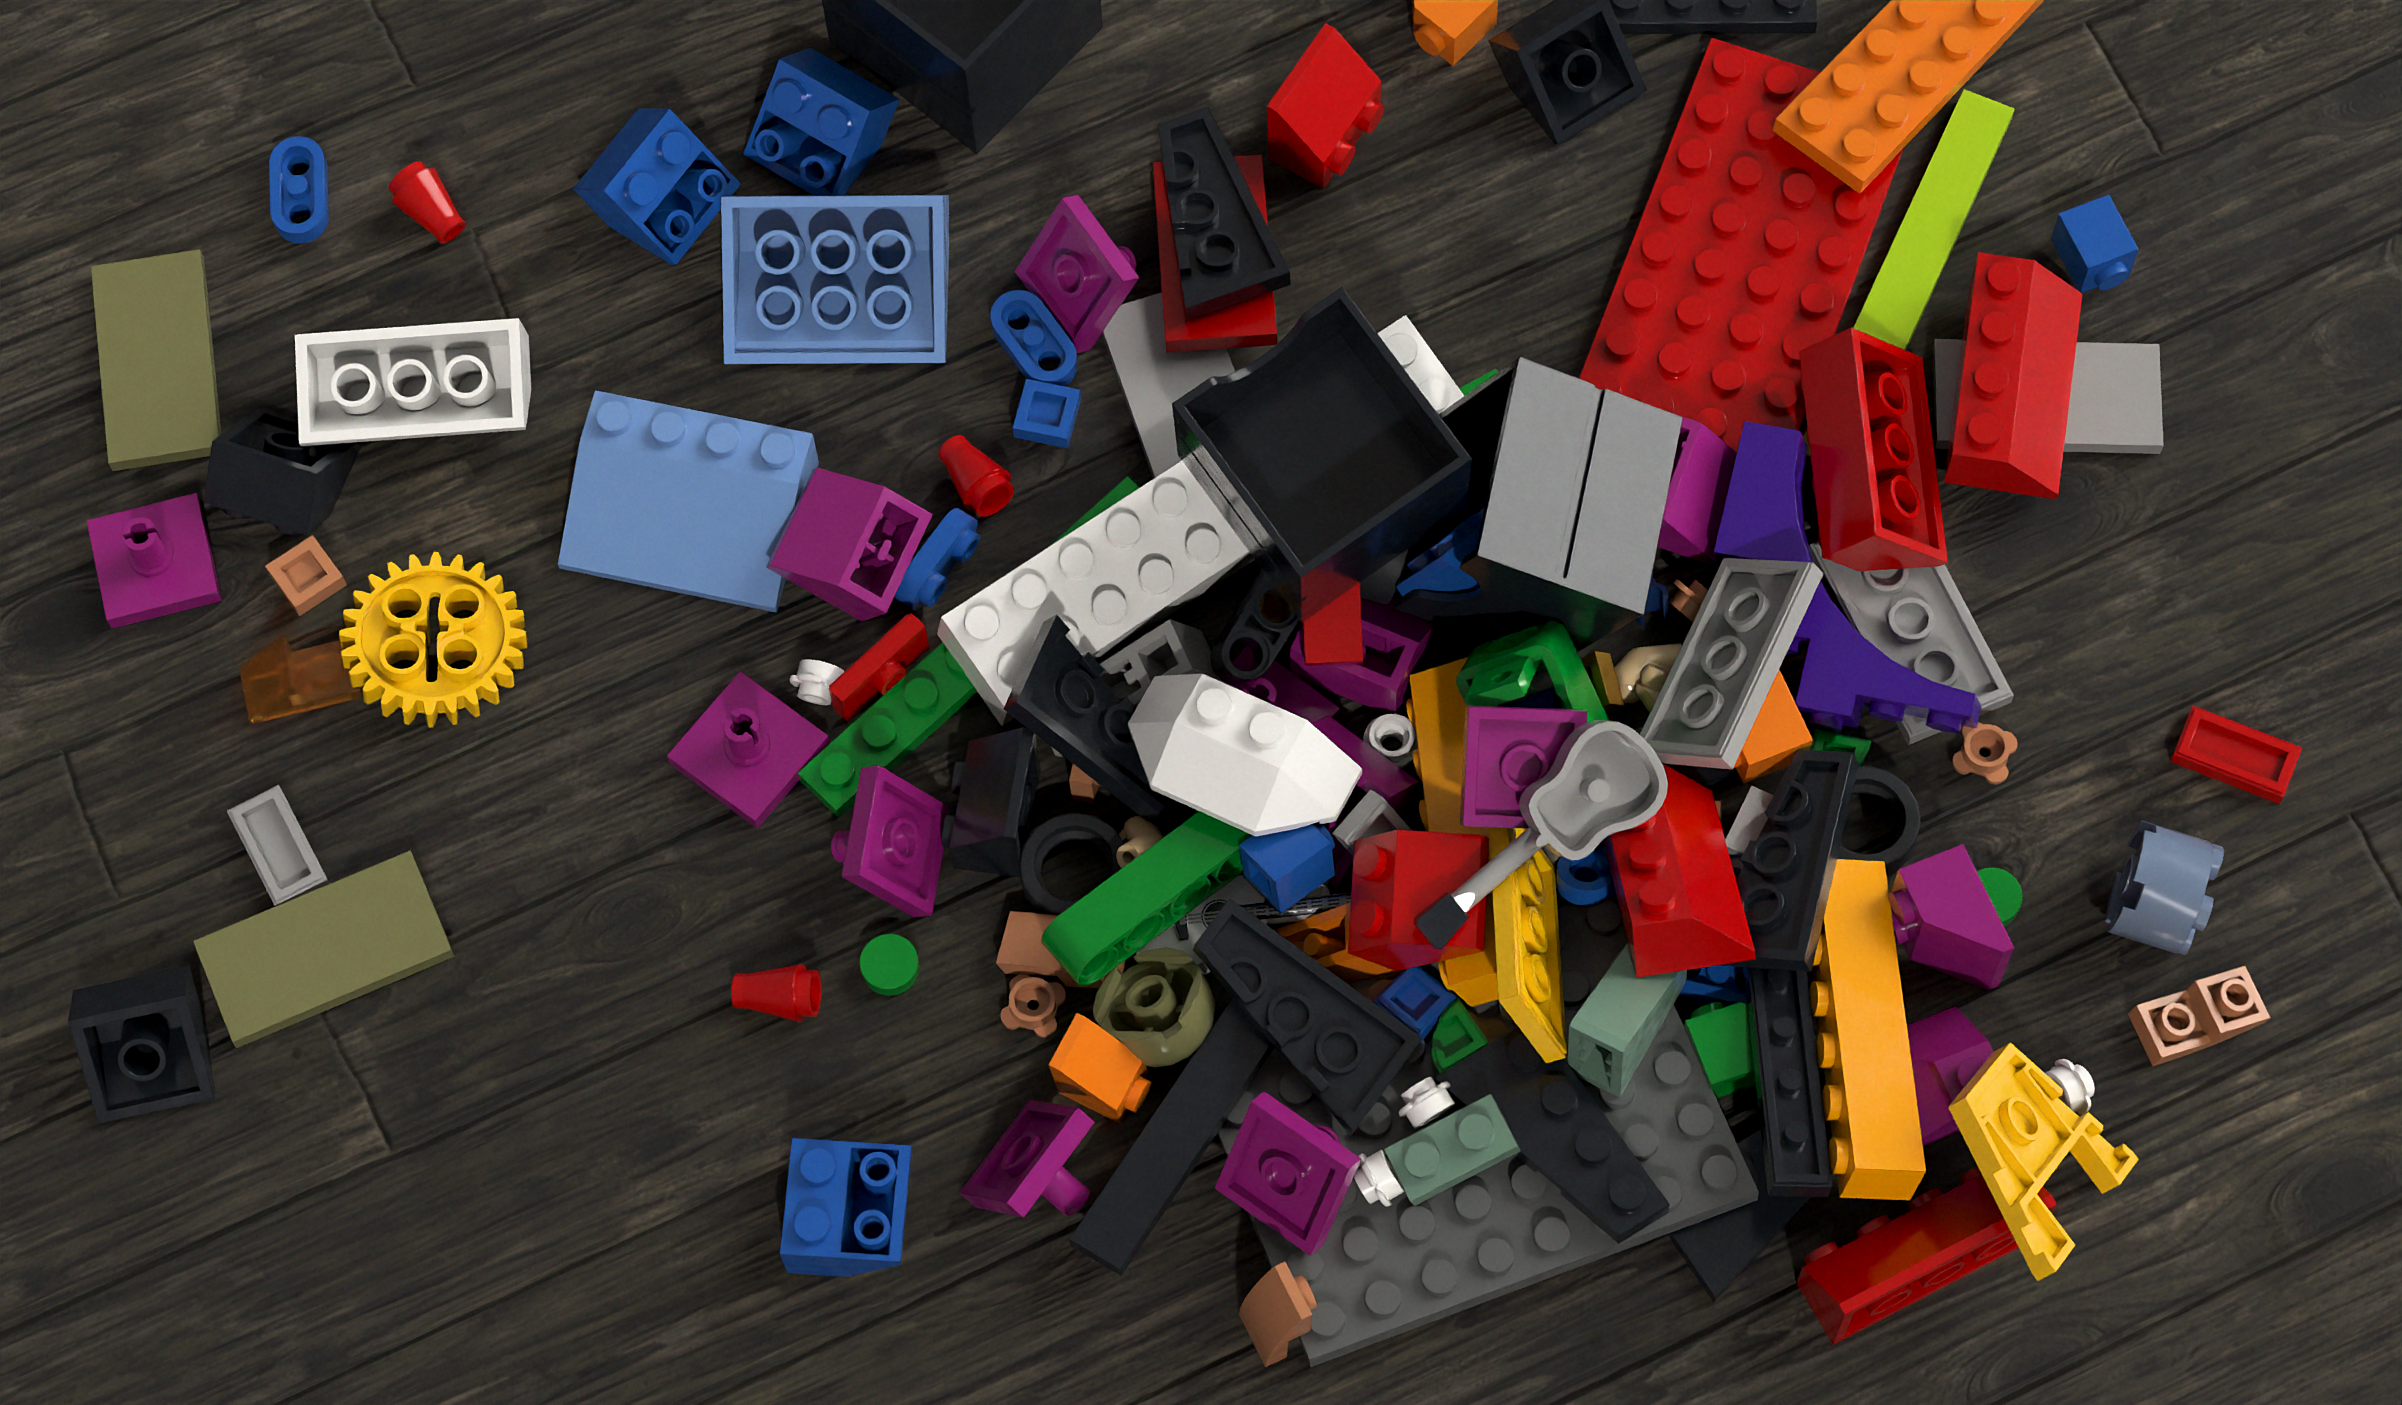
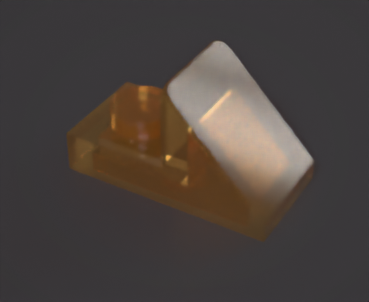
(293, 682)

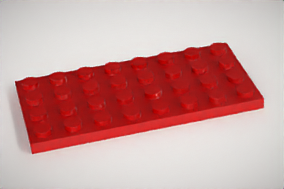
(1734, 257)

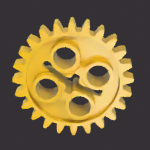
(380, 639)

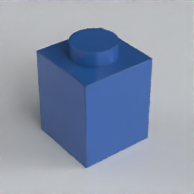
(2095, 245)
(1288, 863)

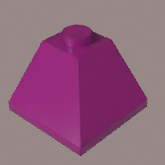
(1944, 1058)

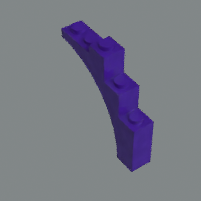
(1841, 667)

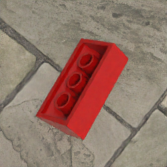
(2013, 378)
(1871, 454)
(1679, 885)
(1907, 1257)

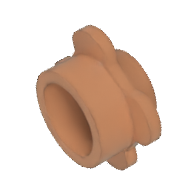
(1689, 599)
(1989, 737)
(1027, 989)

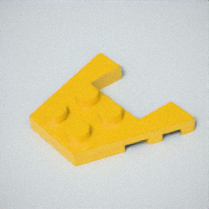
(2019, 1139)

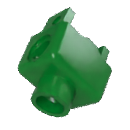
(1505, 667)

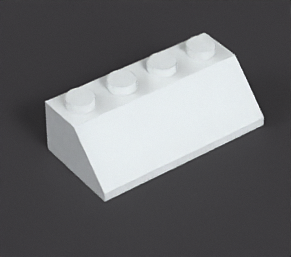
(412, 381)

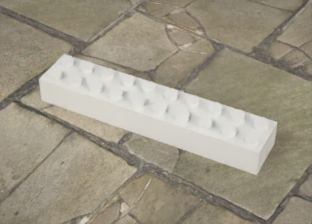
(1127, 563)

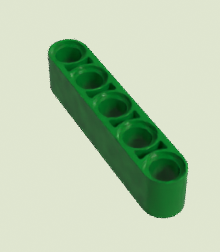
(1145, 898)

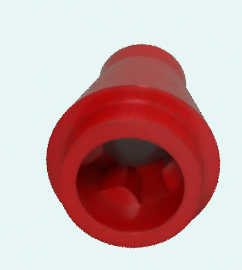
(425, 199)
(977, 478)
(780, 992)

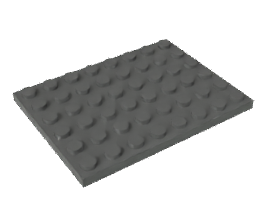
(1507, 1224)

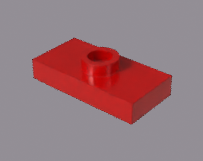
(879, 667)

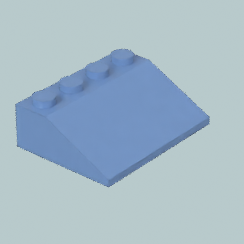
(835, 279)
(683, 499)

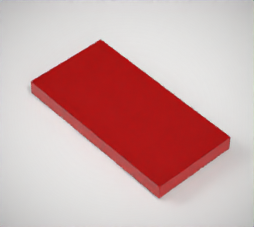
(1236, 326)

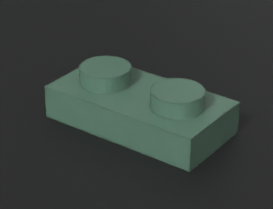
(1452, 1150)

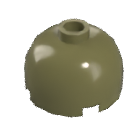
(1157, 1006)

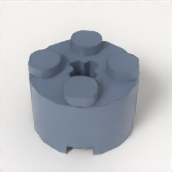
(2163, 888)

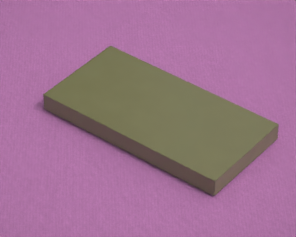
(156, 359)
(323, 949)

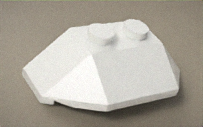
(1238, 756)

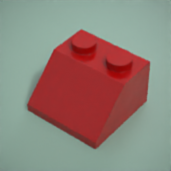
(1323, 110)
(1398, 879)

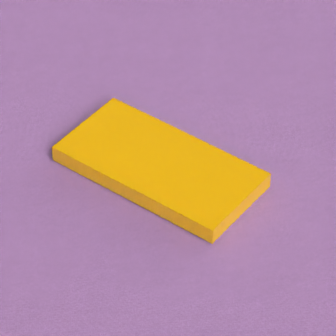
(1529, 948)

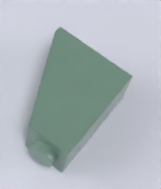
(1620, 1023)

